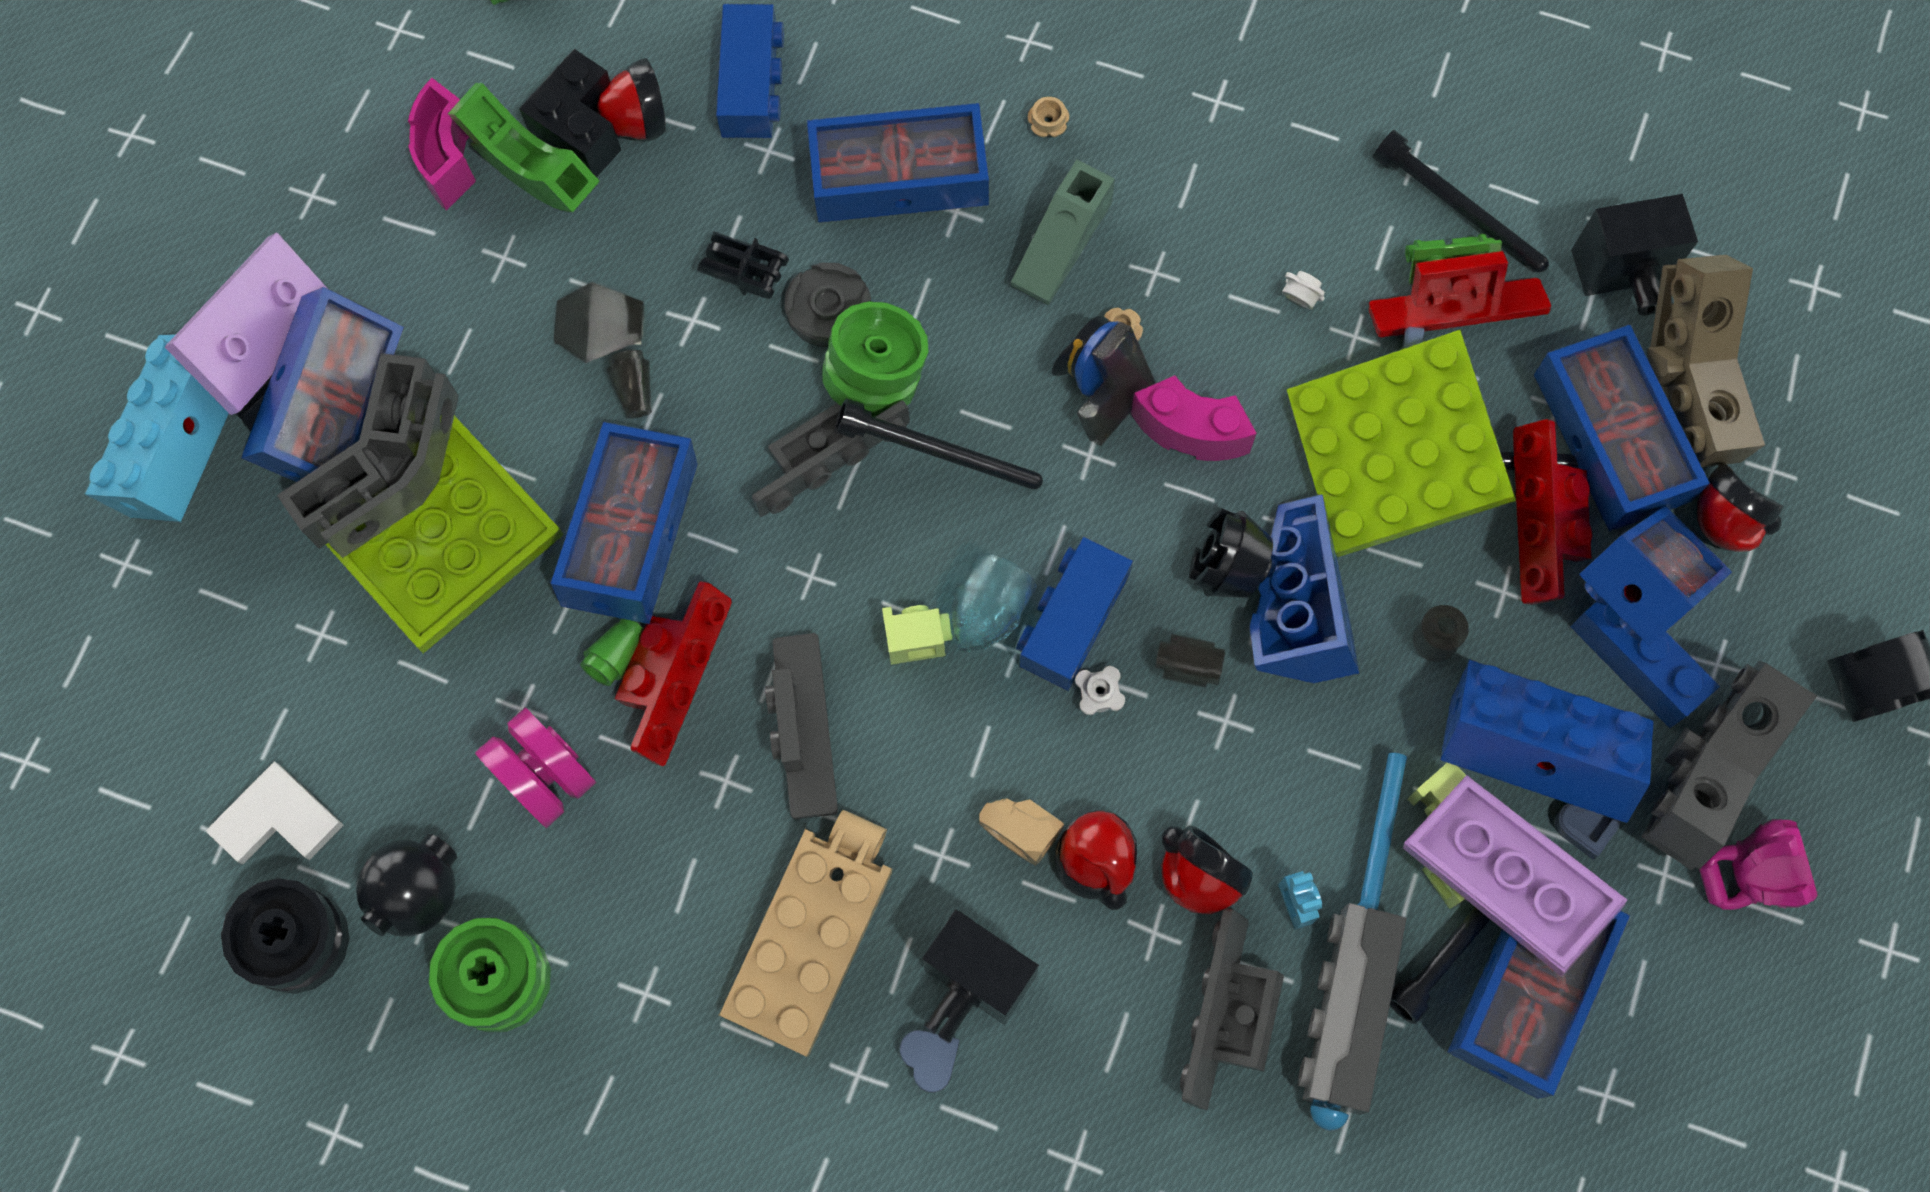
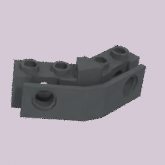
(388, 467)
(1722, 765)

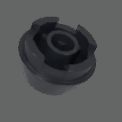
(1232, 557)

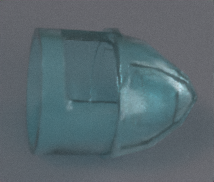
(989, 602)

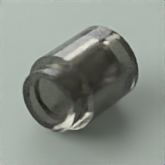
(1440, 633)
(1190, 660)

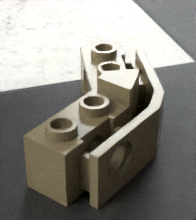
(1697, 356)

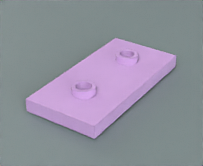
(243, 326)
(1515, 875)

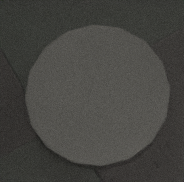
(819, 297)

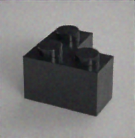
(567, 115)

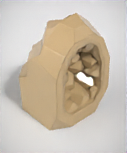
(1021, 827)

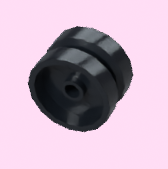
(257, 931)

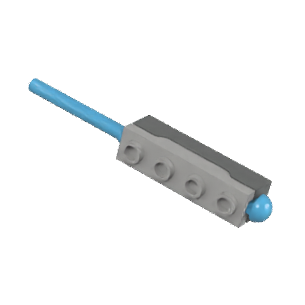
(1356, 983)

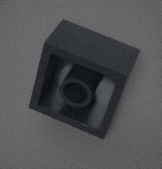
(1631, 244)
(977, 972)

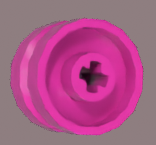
(536, 767)

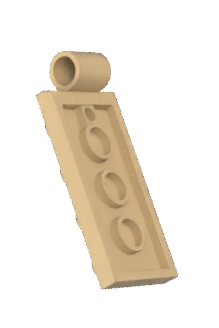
(810, 935)

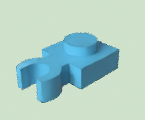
(1301, 898)

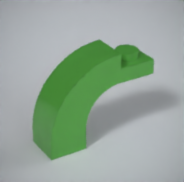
(536, 167)

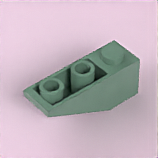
(1064, 231)

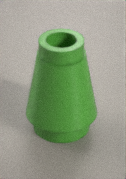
(612, 652)

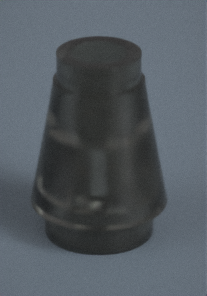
(631, 382)

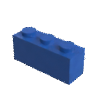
(749, 71)
(1073, 612)
(1658, 673)

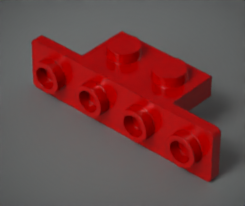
(1458, 295)
(1549, 512)
(669, 669)

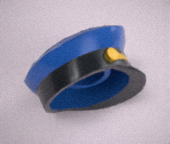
(1078, 357)

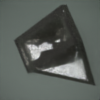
(598, 321)

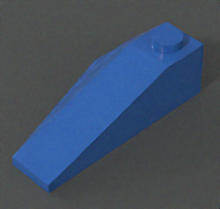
(1302, 607)

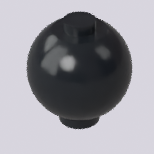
(406, 886)

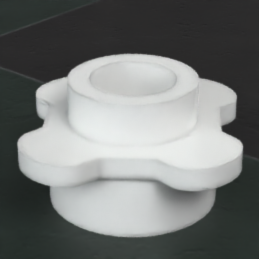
(1303, 289)
(1094, 702)

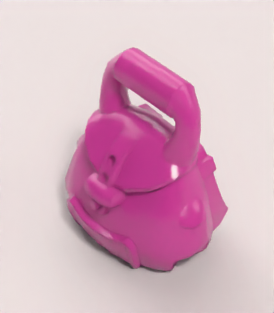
(1767, 868)

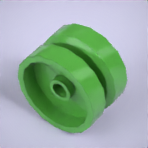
(875, 356)
(462, 968)

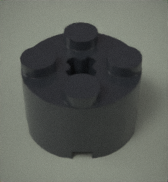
(1884, 676)

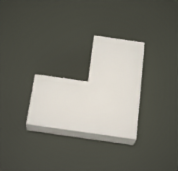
(273, 805)

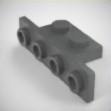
(813, 453)
(802, 726)
(1234, 1014)

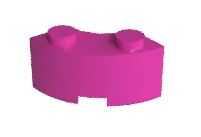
(439, 144)
(1193, 423)

